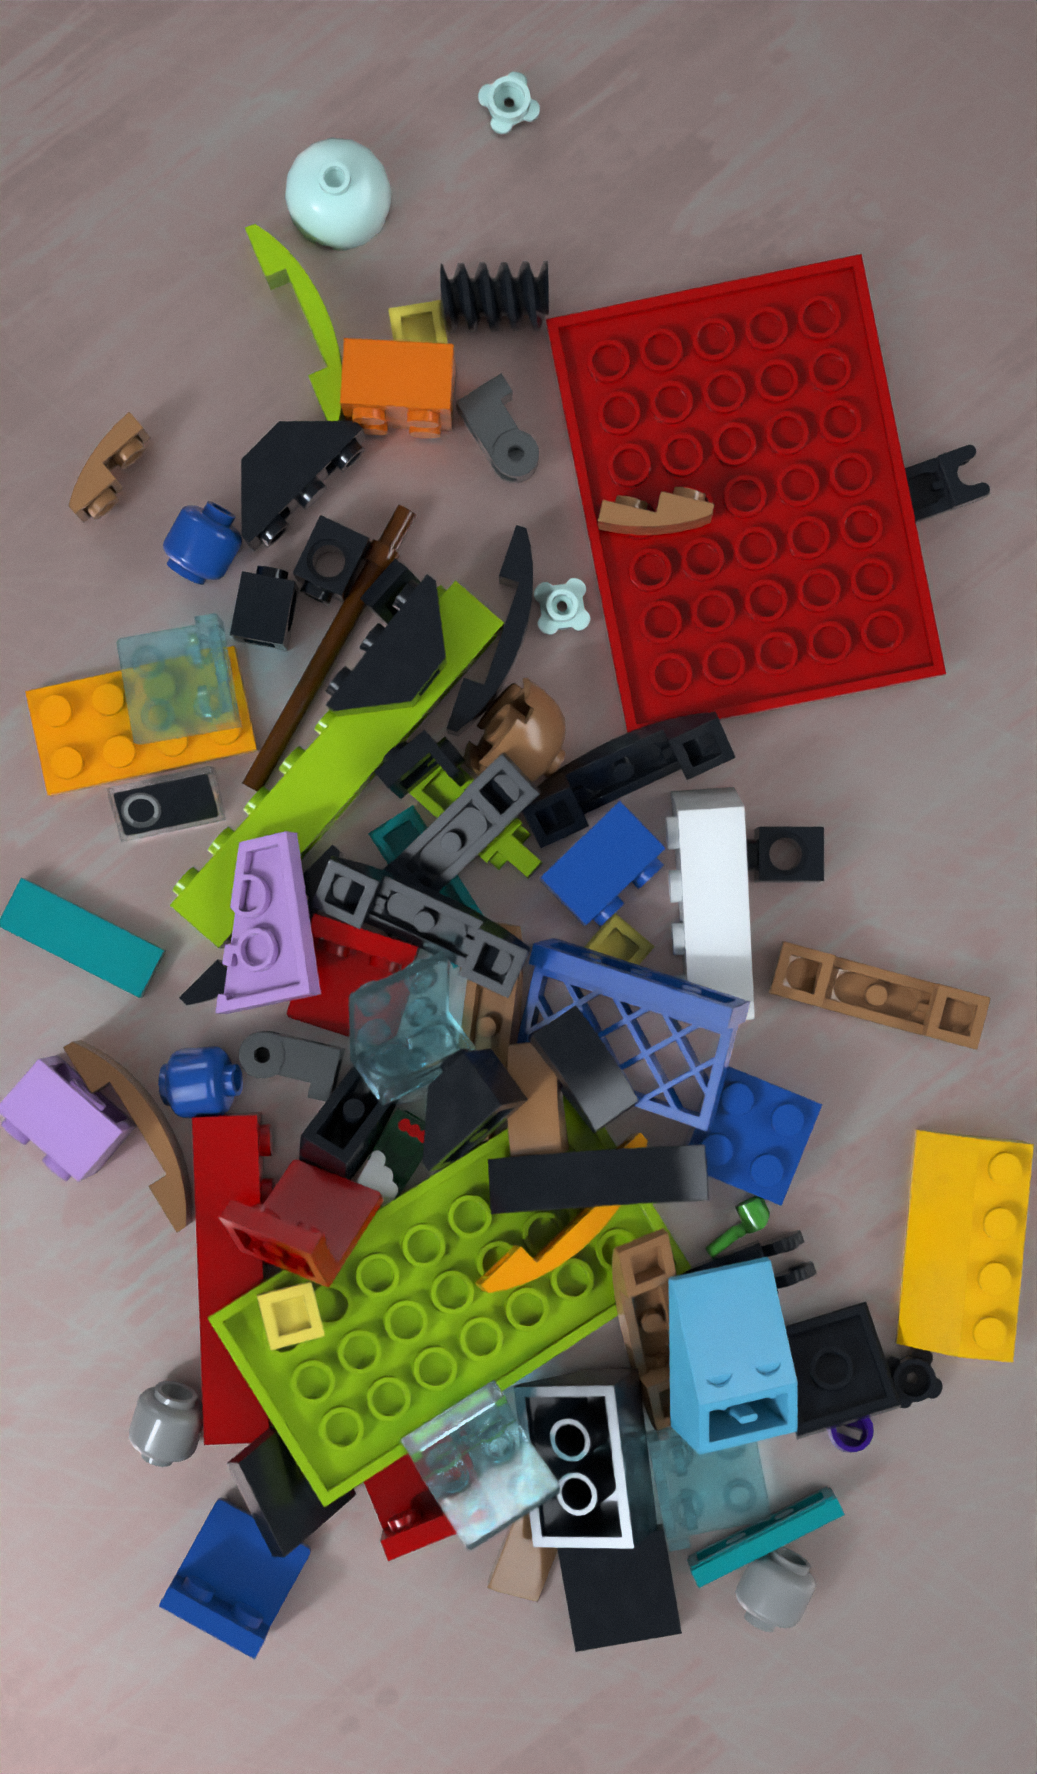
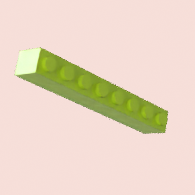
(332, 771)

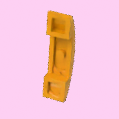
(519, 1267)

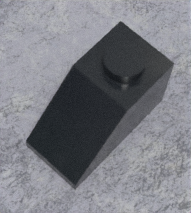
(466, 1105)
(345, 1128)

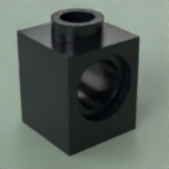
(331, 537)
(265, 608)
(809, 848)

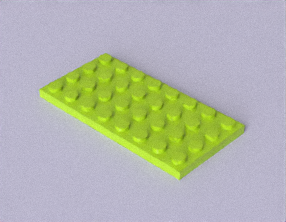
(413, 1326)

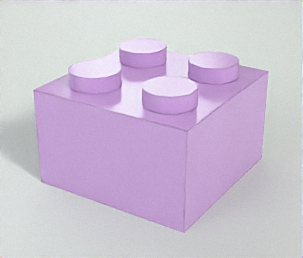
(64, 1119)

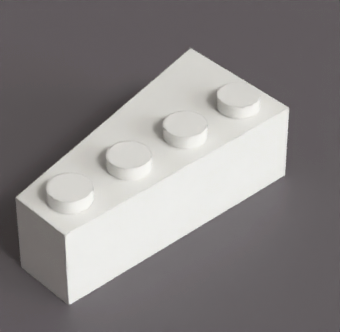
(711, 890)

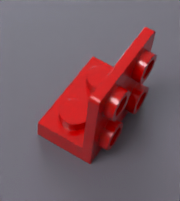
(344, 963)
(305, 1222)
(406, 1509)

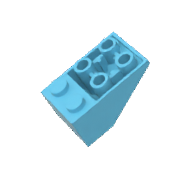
(729, 1357)

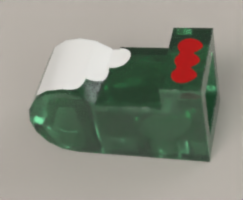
(395, 1155)

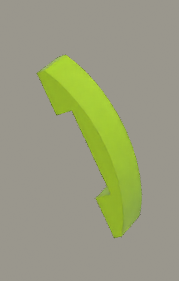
(282, 268)

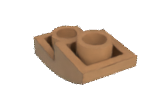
(96, 486)
(675, 513)
(540, 1122)

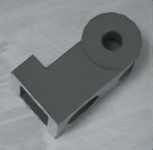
(508, 449)
(293, 1057)

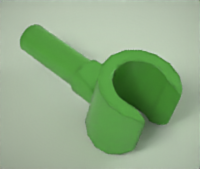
(753, 1216)

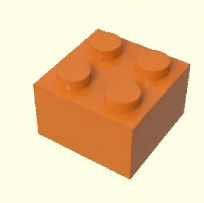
(398, 386)

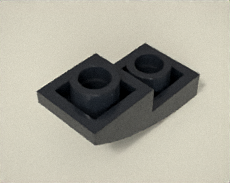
(585, 1068)

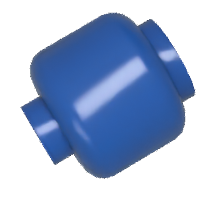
(202, 542)
(200, 1082)

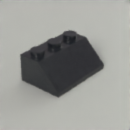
(597, 1449)

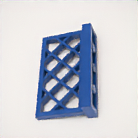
(652, 992)

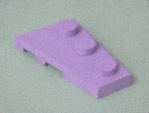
(271, 933)

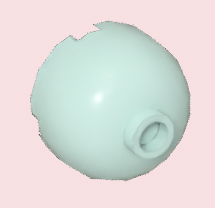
(338, 193)

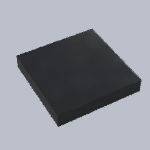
(839, 1370)
(280, 1493)
(620, 1593)

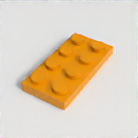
(89, 741)

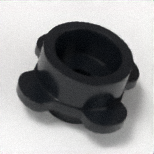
(926, 1384)

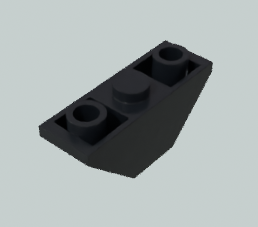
(290, 472)
(397, 659)

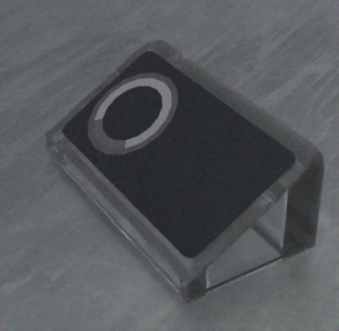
(166, 803)

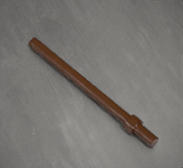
(377, 558)

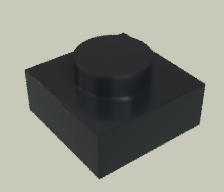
(385, 590)

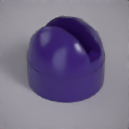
(848, 1444)

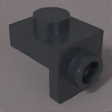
(414, 761)

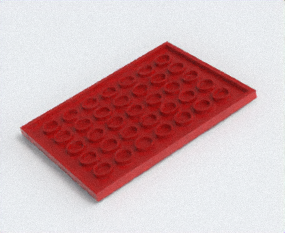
(788, 425)

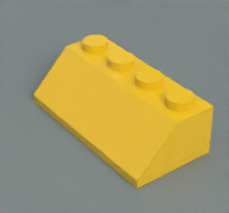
(964, 1245)

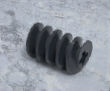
(494, 296)

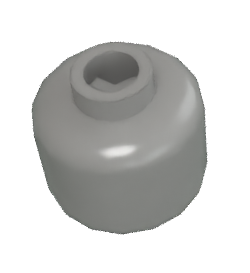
(167, 1423)
(776, 1589)

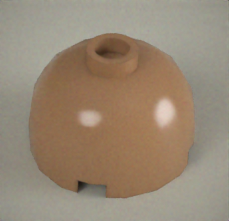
(524, 726)

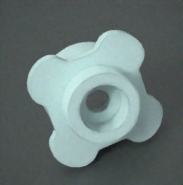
(509, 87)
(573, 617)

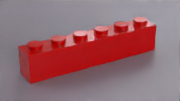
(227, 1167)

